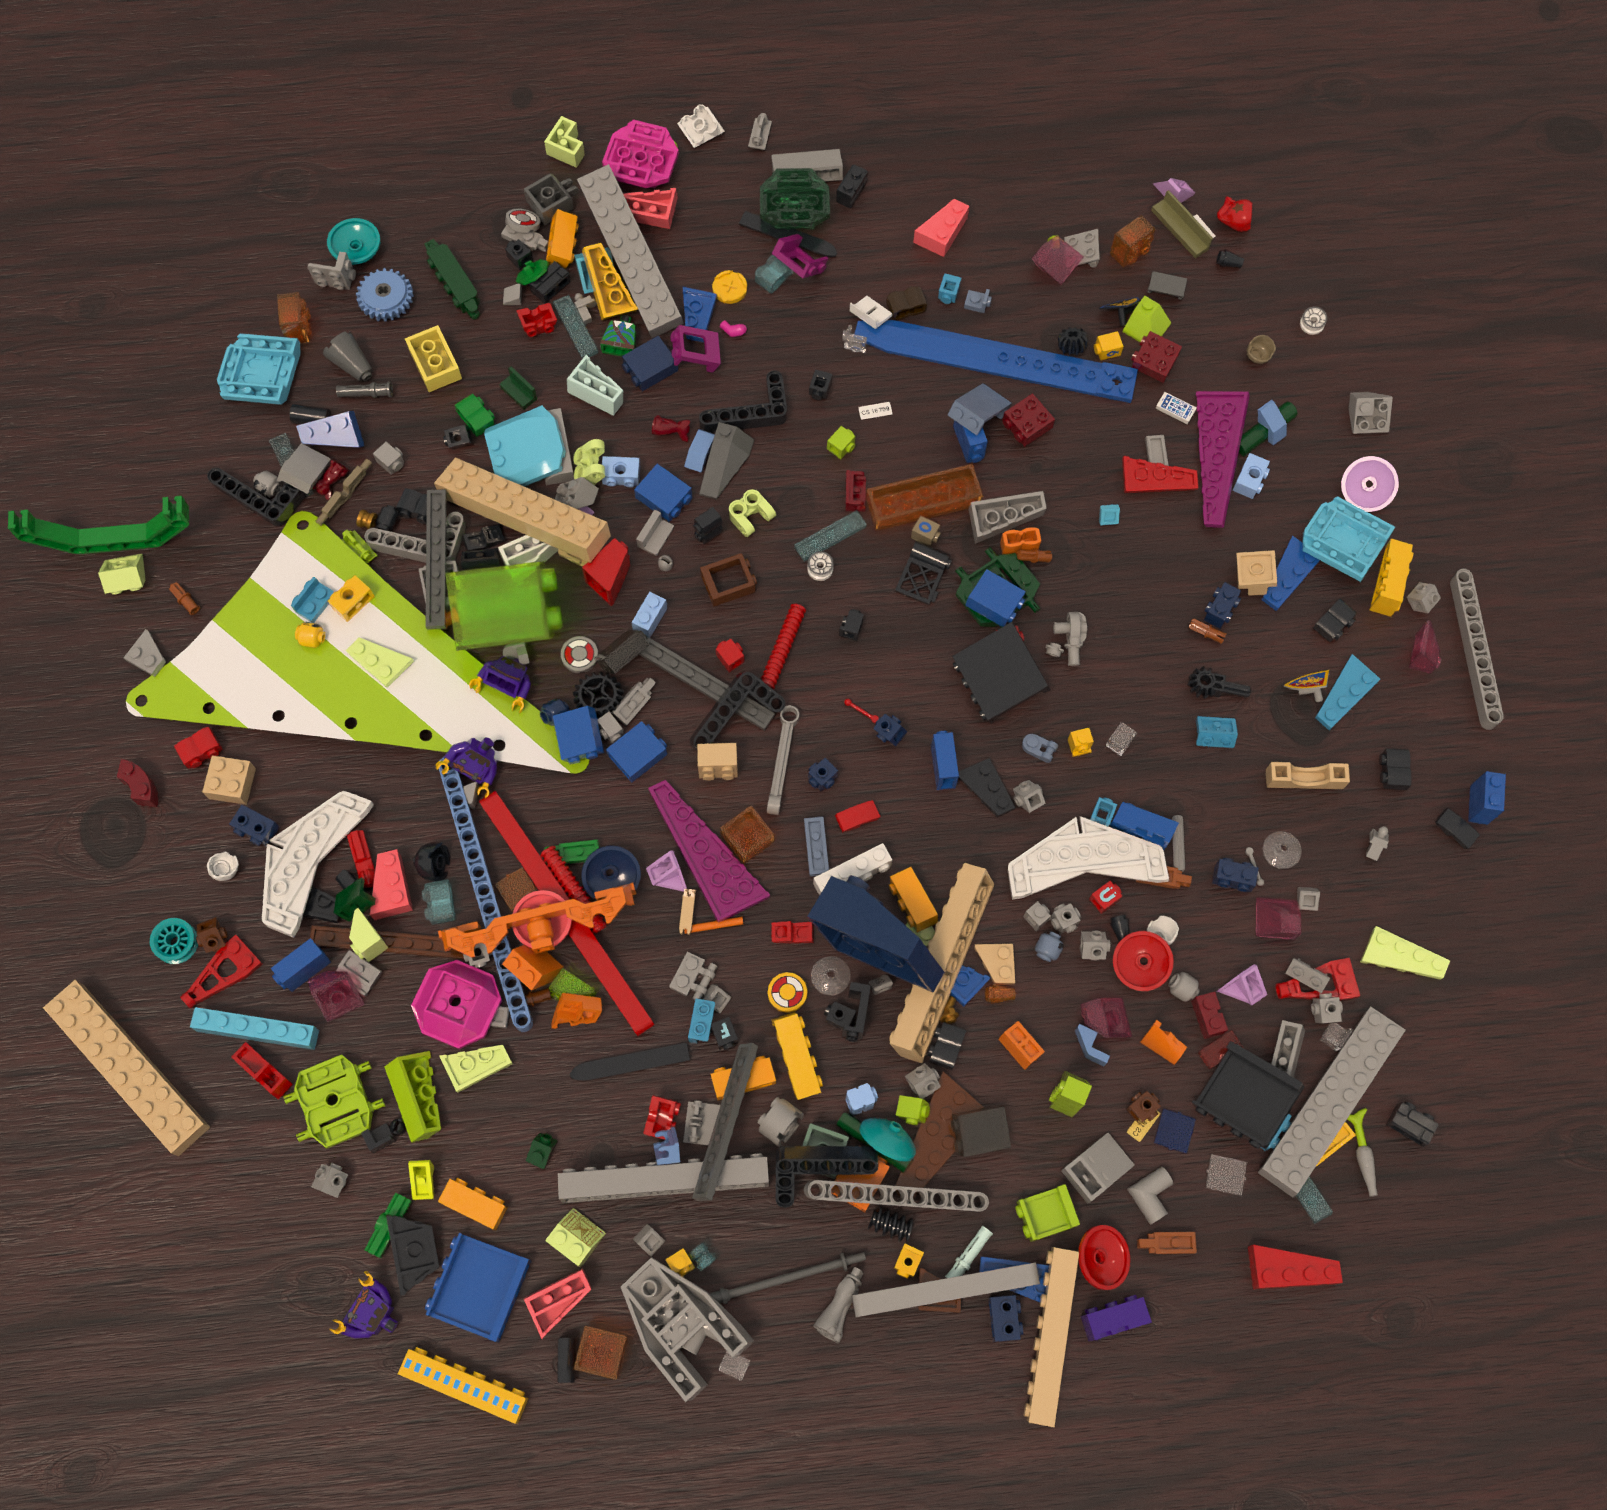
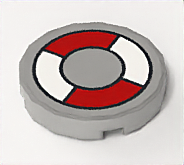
(522, 220)
(579, 654)

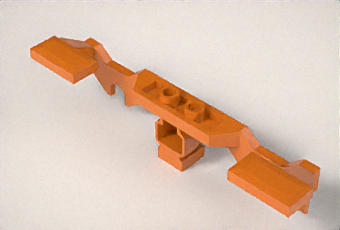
(539, 928)

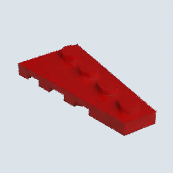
(1156, 477)

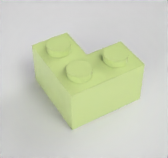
(563, 143)

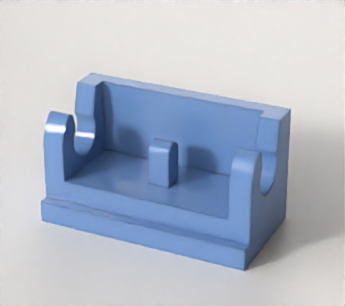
(667, 1151)

